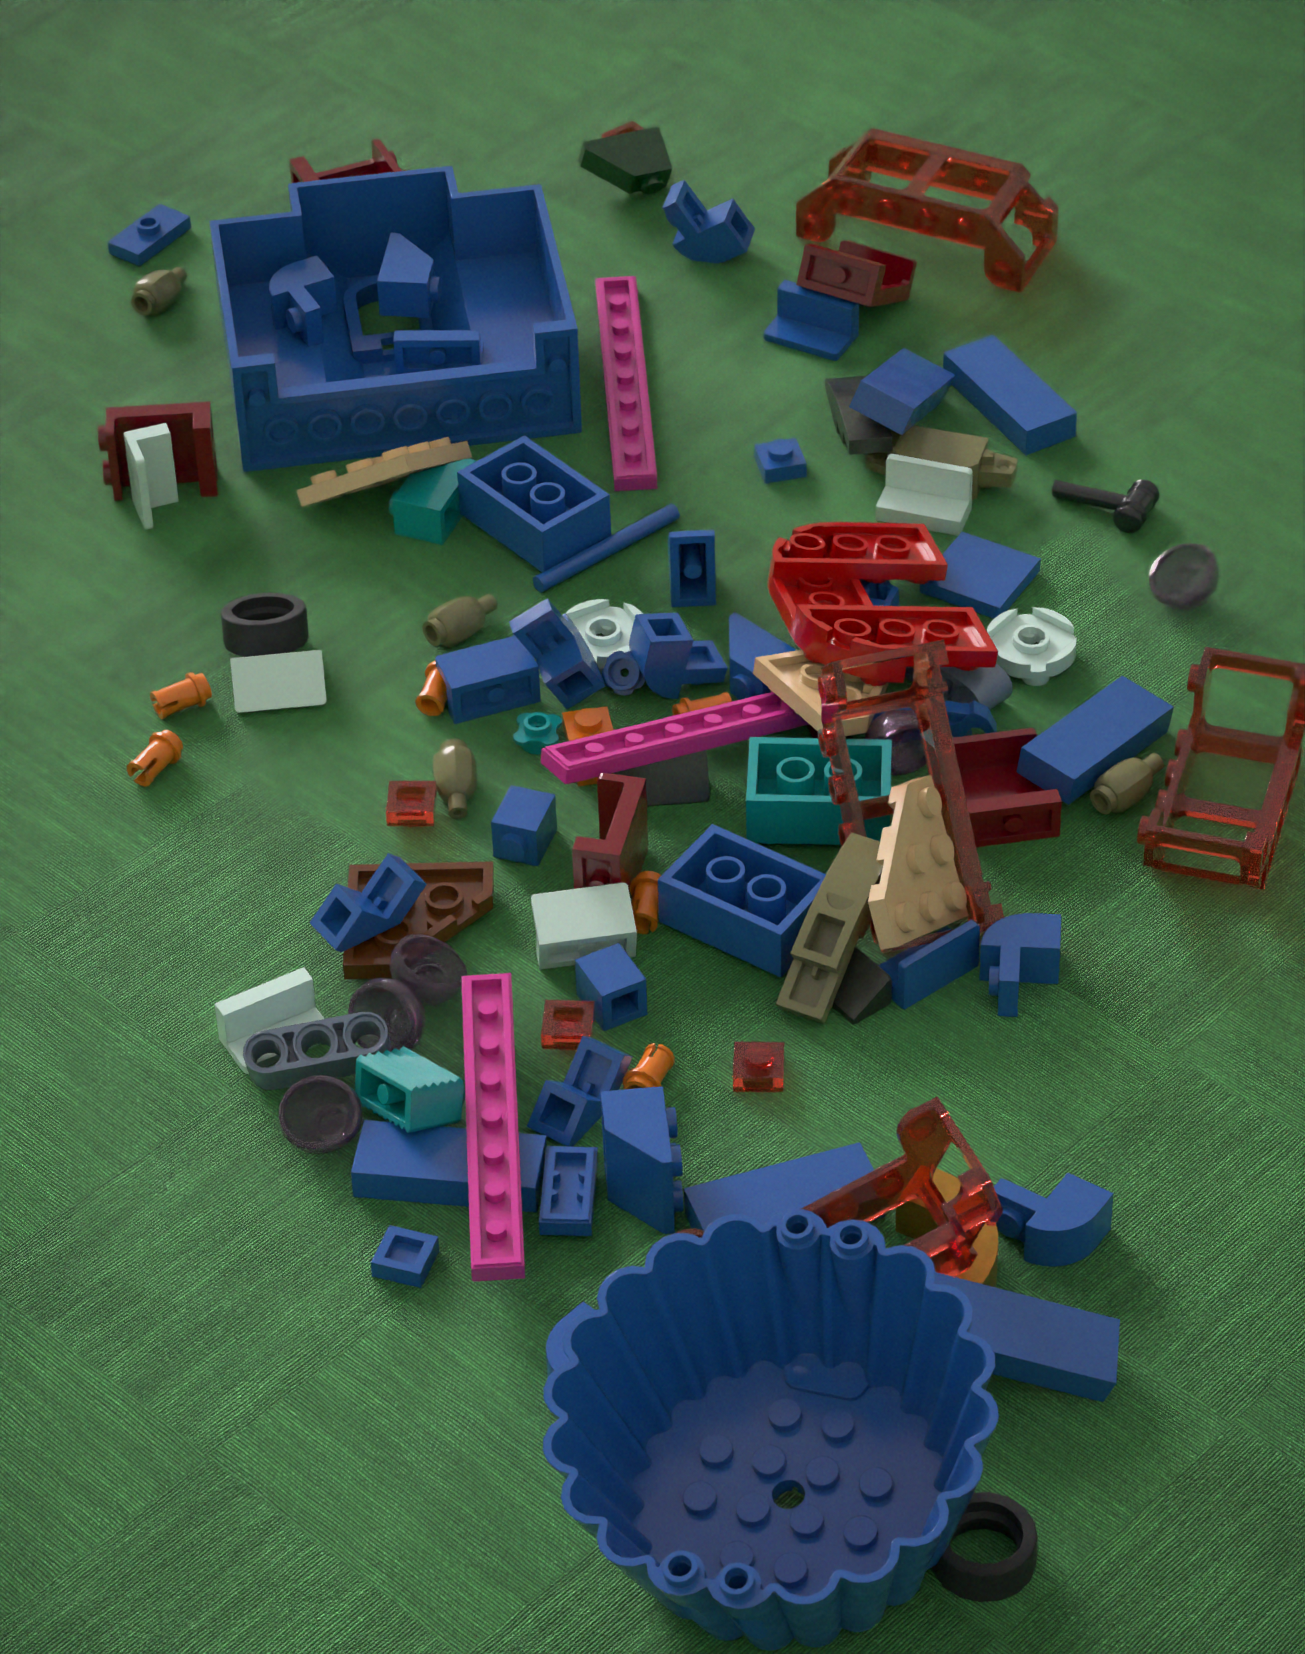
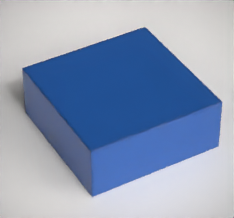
(405, 1256)

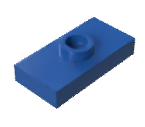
(149, 234)
(568, 1191)

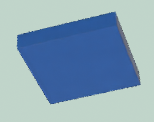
(983, 575)

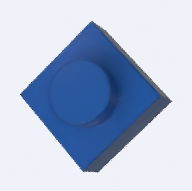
(780, 460)

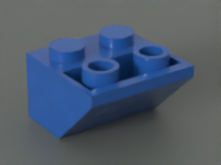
(640, 1155)

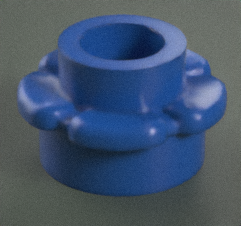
(612, 673)

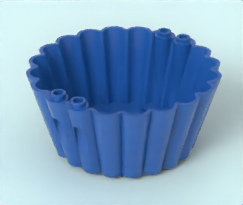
(766, 1371)

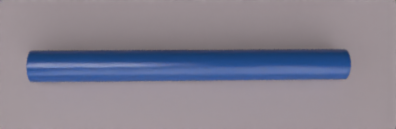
(606, 548)

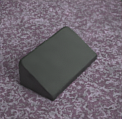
(675, 780)
(863, 989)

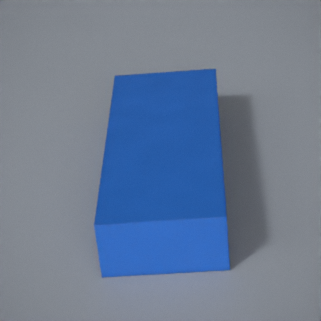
(902, 391)
(1010, 395)
(1094, 738)
(432, 1165)
(776, 1187)
(1044, 1340)

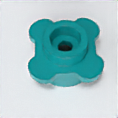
(537, 731)

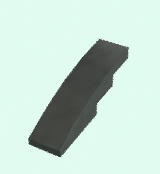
(856, 430)

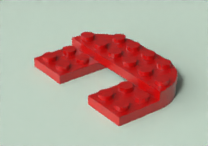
(832, 616)

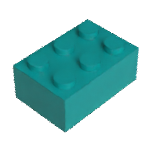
(791, 795)

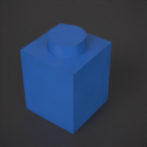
(524, 825)
(613, 984)

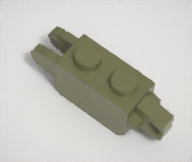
(951, 448)

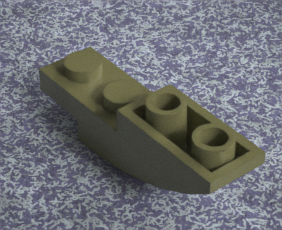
(831, 931)

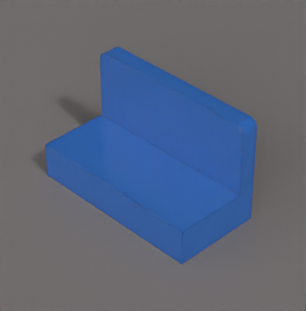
(813, 321)
(436, 349)
(489, 679)
(932, 966)

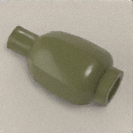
(157, 291)
(457, 620)
(455, 776)
(1125, 784)

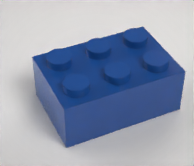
(534, 503)
(738, 898)

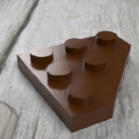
(448, 904)

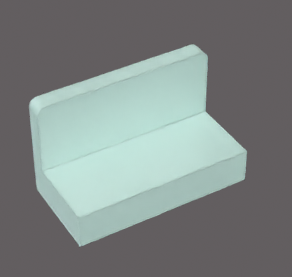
(150, 470)
(926, 494)
(278, 681)
(582, 922)
(265, 1007)

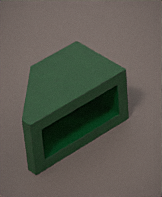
(629, 160)

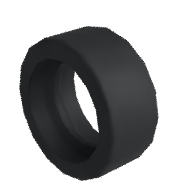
(264, 624)
(991, 1580)

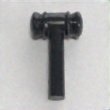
(1129, 509)

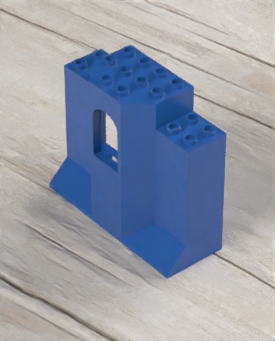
(345, 393)

